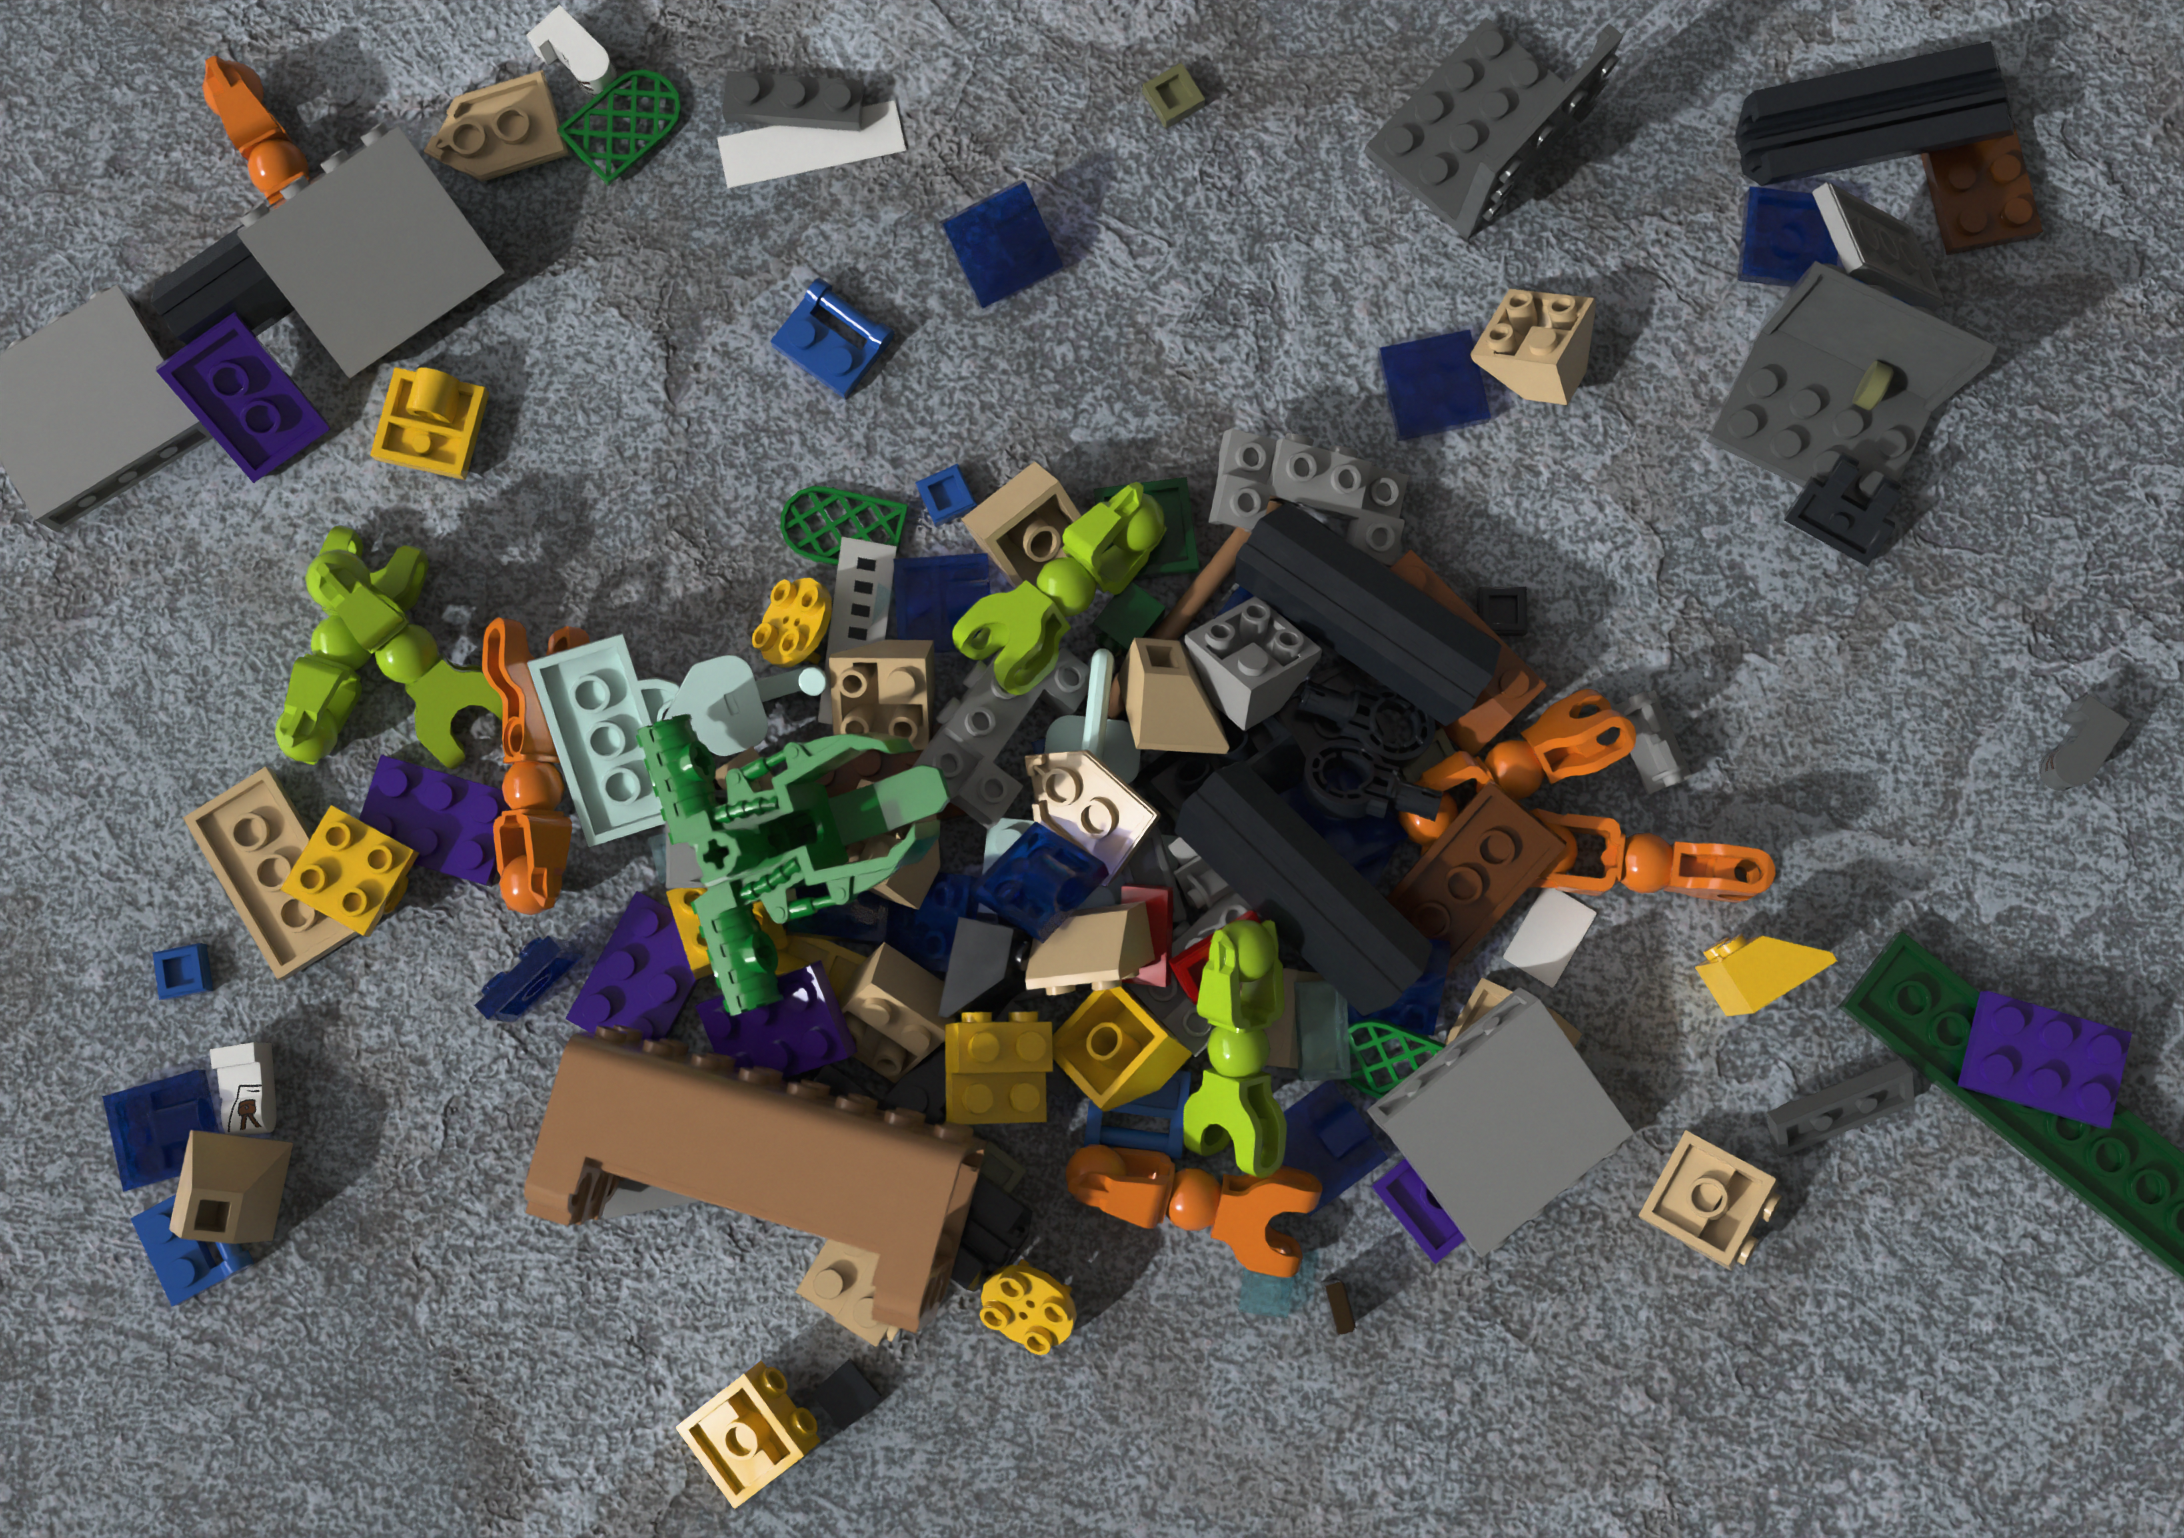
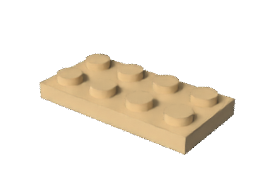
(252, 844)

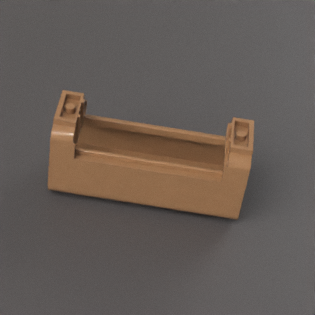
(762, 1151)

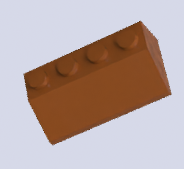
(1513, 680)

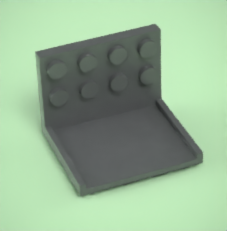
(1486, 123)
(1799, 381)

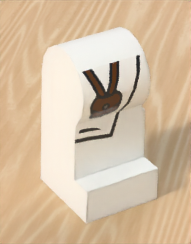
(568, 41)
(246, 1088)

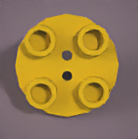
(794, 623)
(1028, 1307)

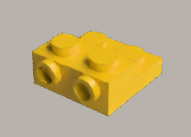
(997, 1068)
(750, 1433)

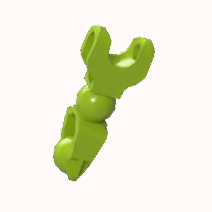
(1033, 618)
(402, 651)
(325, 684)
(1235, 1092)

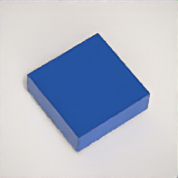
(946, 495)
(182, 971)

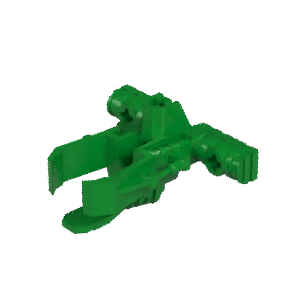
(781, 838)

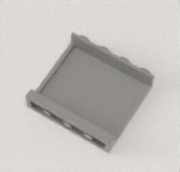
(369, 248)
(88, 410)
(1502, 1121)

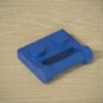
(824, 351)
(1164, 1103)
(184, 1264)

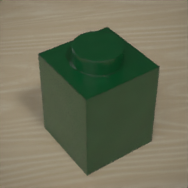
(1127, 616)

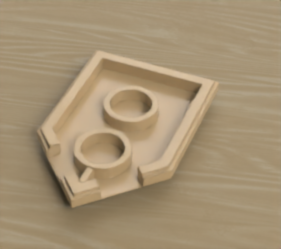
(500, 129)
(1090, 806)

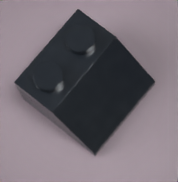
(984, 967)

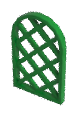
(564, 130)
(895, 540)
(1396, 1031)

